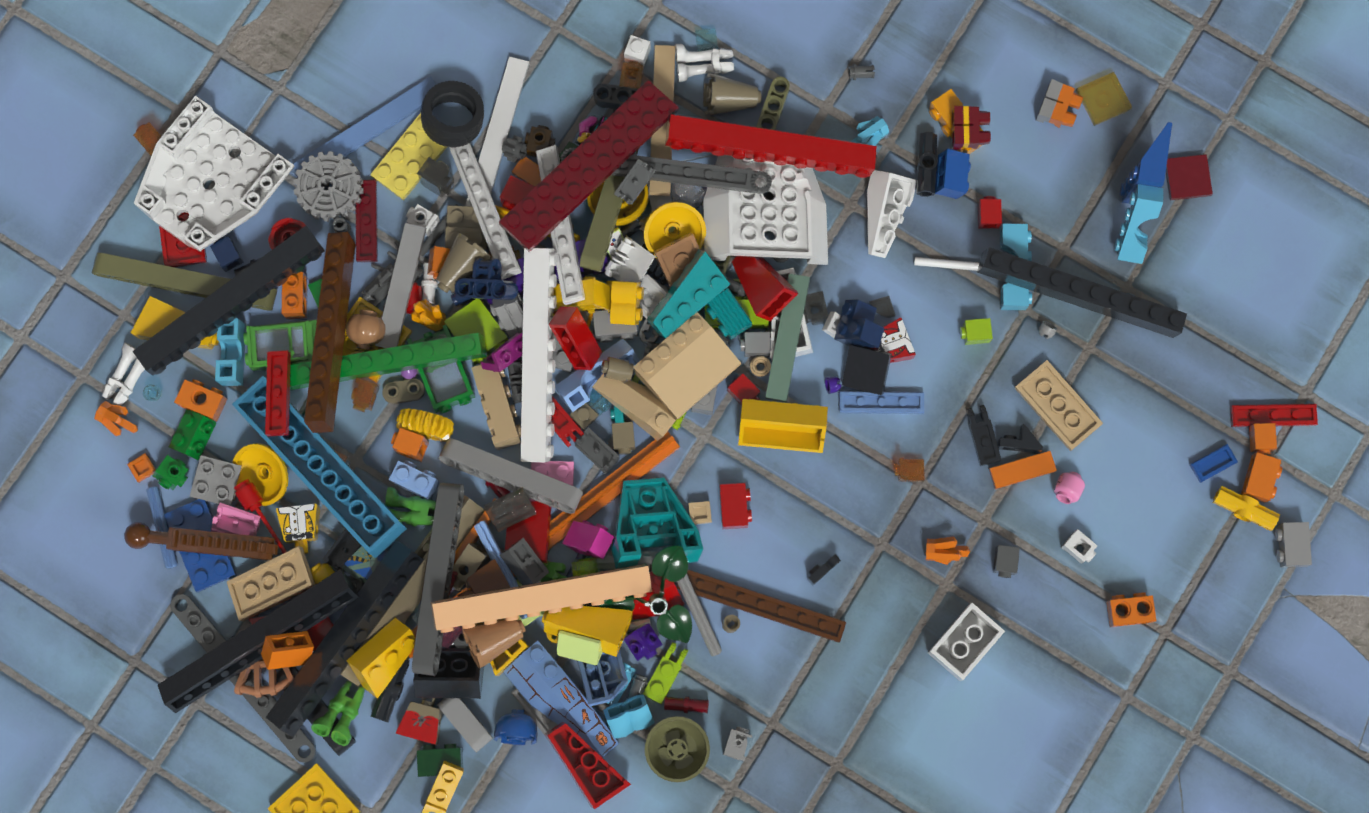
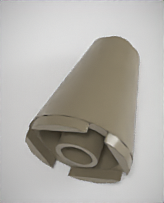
(728, 95)
(460, 262)

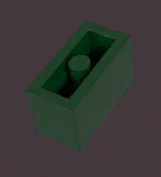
(431, 759)

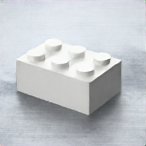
(966, 642)

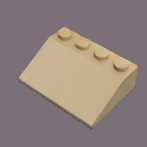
(686, 365)

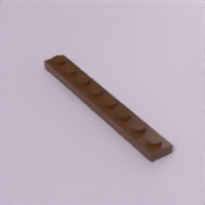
(766, 607)

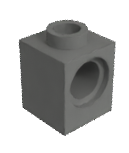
(1006, 561)

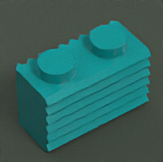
(729, 314)

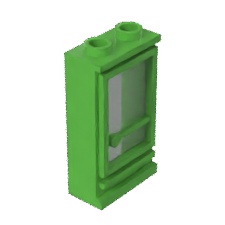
(291, 336)

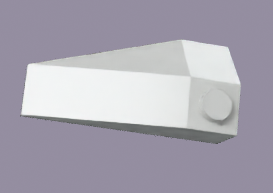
(886, 202)

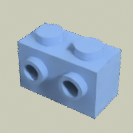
(413, 480)

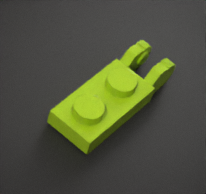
(664, 675)

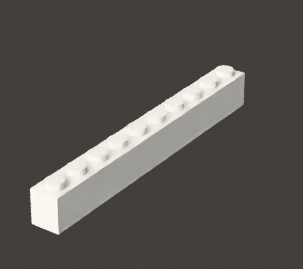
(538, 355)

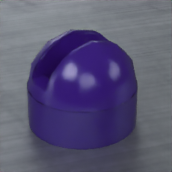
(831, 384)

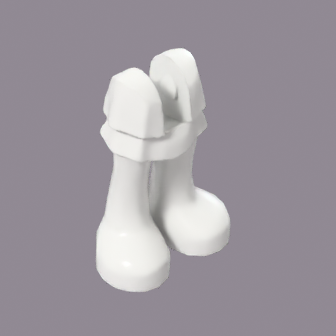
(685, 71)
(115, 382)

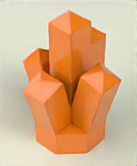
(107, 415)
(945, 550)

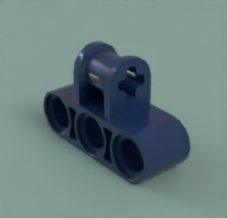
(488, 278)

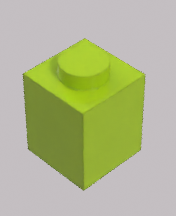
(976, 331)

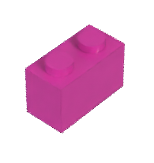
(588, 539)

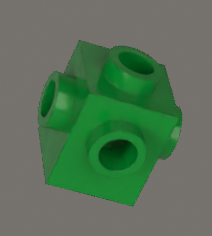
(169, 466)

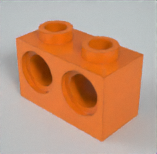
(295, 296)
(409, 444)
(1131, 615)

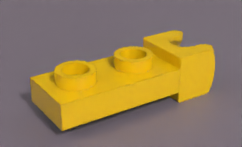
(443, 788)

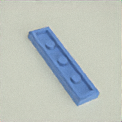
(881, 404)

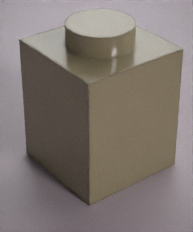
(623, 437)

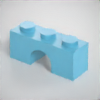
(231, 365)

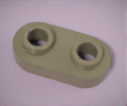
(403, 391)

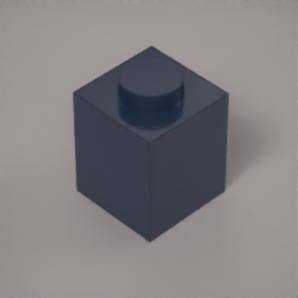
(226, 253)

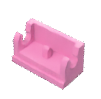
(235, 521)

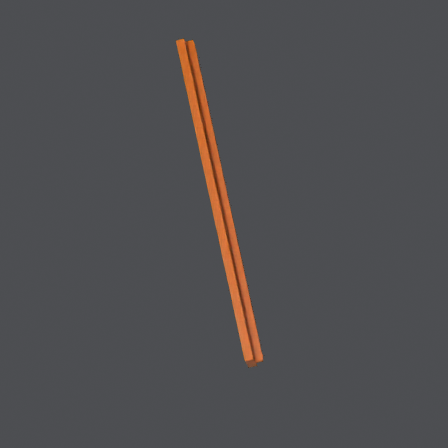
(607, 490)

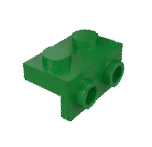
(192, 434)

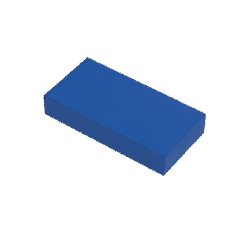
(1213, 463)

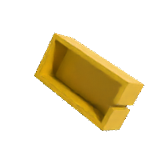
(783, 425)

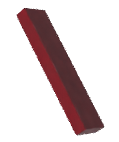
(367, 224)

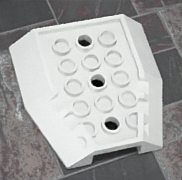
(199, 151)
(739, 219)

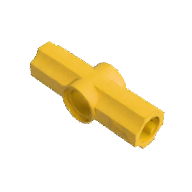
(1246, 508)

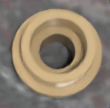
(760, 359)

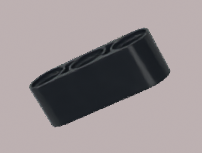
(614, 93)

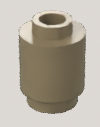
(617, 369)

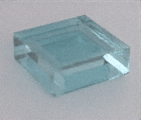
(706, 39)

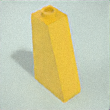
(157, 316)
(593, 622)

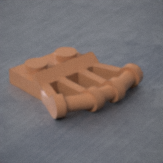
(259, 690)

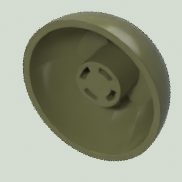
(664, 738)

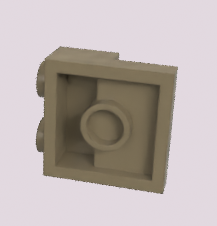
(464, 221)

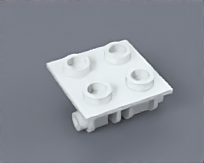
(629, 262)

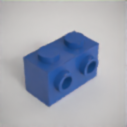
(952, 174)

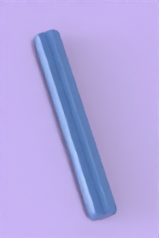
(160, 524)

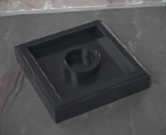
(866, 369)

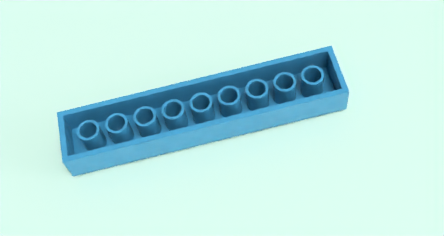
(325, 474)

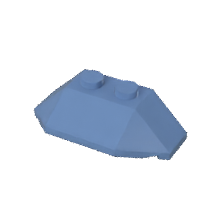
(603, 680)

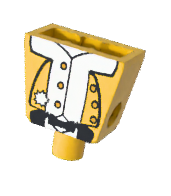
(299, 524)

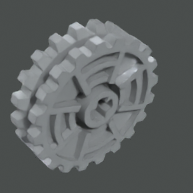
(319, 173)

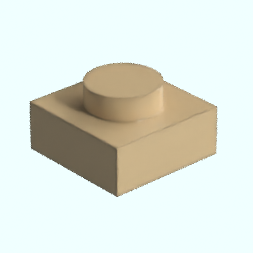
(700, 512)

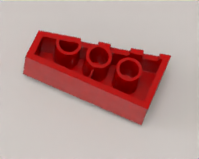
(588, 769)

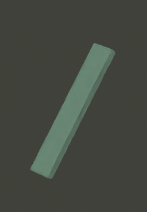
(787, 341)

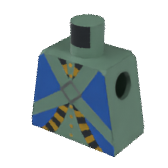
(362, 564)

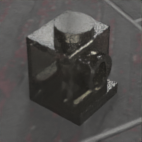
(815, 300)

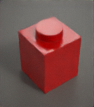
(989, 213)
(742, 389)

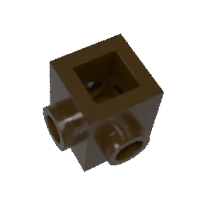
(538, 138)

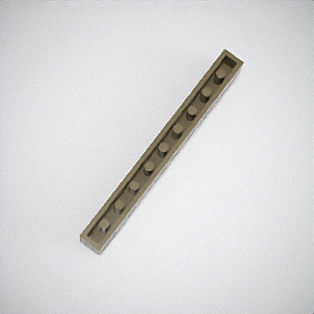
(411, 594)

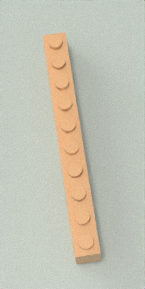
(540, 597)

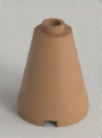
(491, 640)

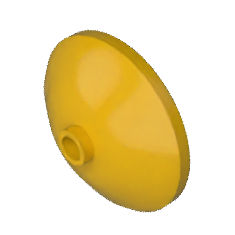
(677, 214)
(255, 462)

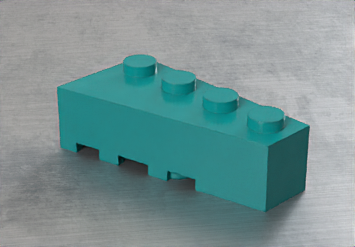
(691, 292)

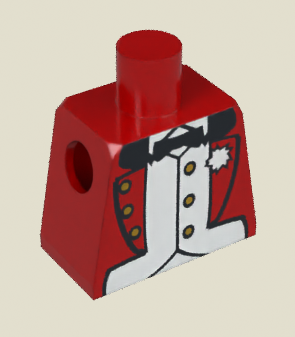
(897, 342)

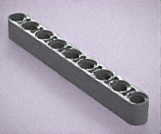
(437, 576)

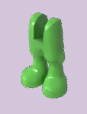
(418, 506)
(349, 710)

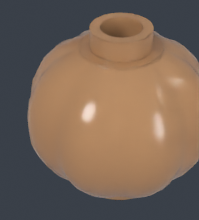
(365, 329)

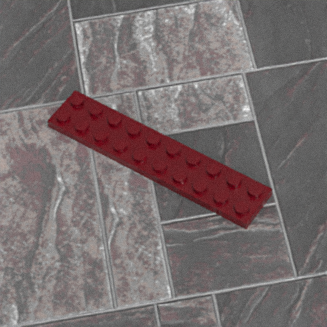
(588, 166)

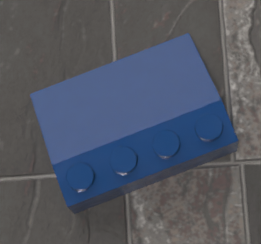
(1151, 167)

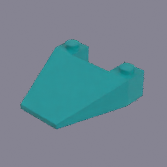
(652, 518)

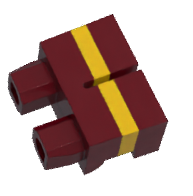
(966, 127)

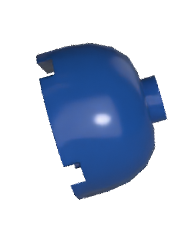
(516, 728)

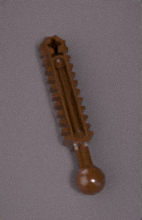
(139, 535)

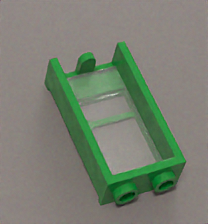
(445, 383)

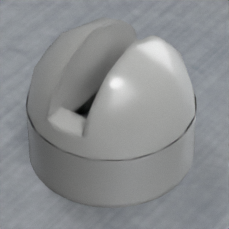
(1048, 329)

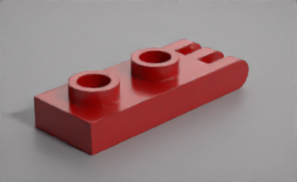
(564, 425)

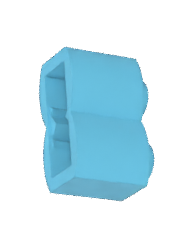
(628, 716)

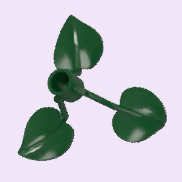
(671, 623)

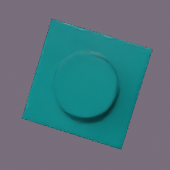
(617, 415)

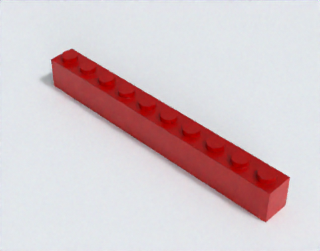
(770, 146)

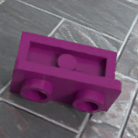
(504, 355)

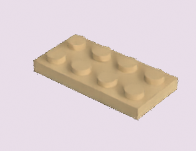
(1058, 405)
(270, 583)

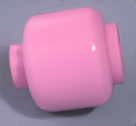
(1069, 487)

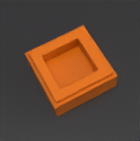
(141, 467)

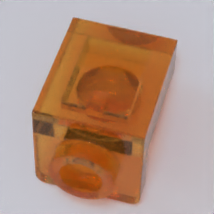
(909, 470)

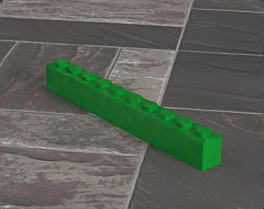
(399, 359)

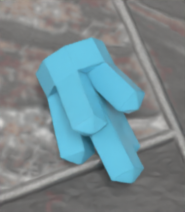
(871, 131)

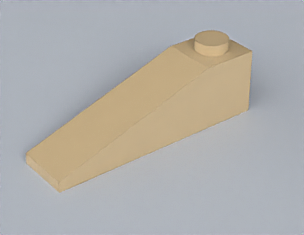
(637, 404)

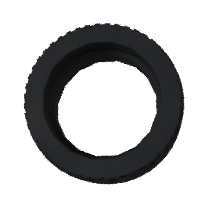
(452, 92)

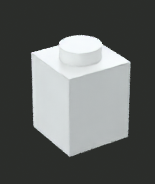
(637, 50)

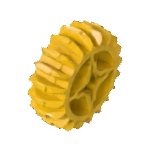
(426, 424)

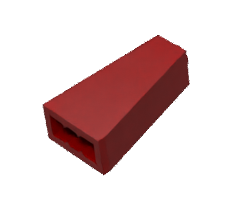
(763, 286)

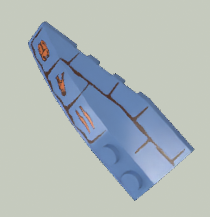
(557, 697)

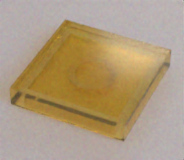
(1104, 98)

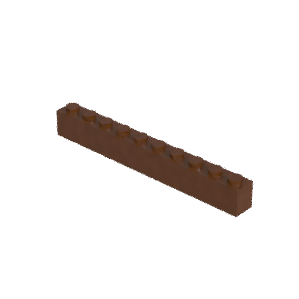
(330, 333)

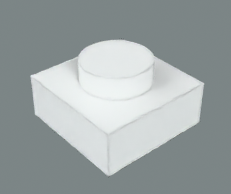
(831, 324)

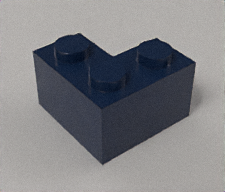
(857, 325)

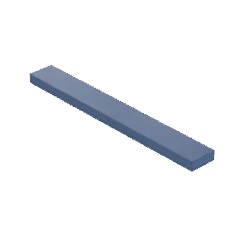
(374, 123)

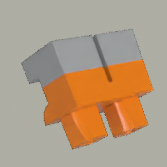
(1056, 103)

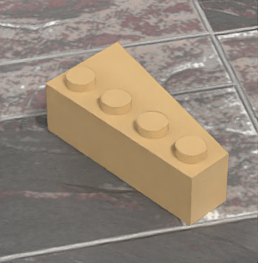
(497, 407)

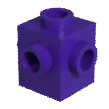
(643, 642)

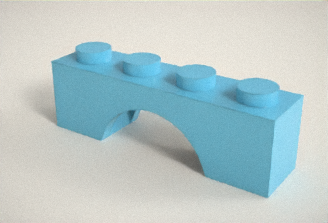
(1145, 205)
(1015, 240)

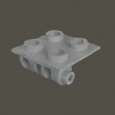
(215, 481)

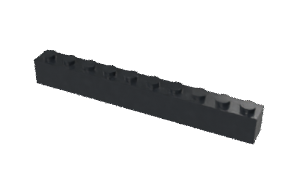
(1081, 292)
(228, 301)
(344, 639)
(246, 647)

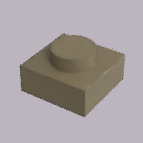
(584, 416)

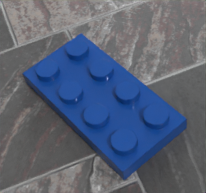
(203, 569)

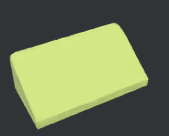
(579, 648)

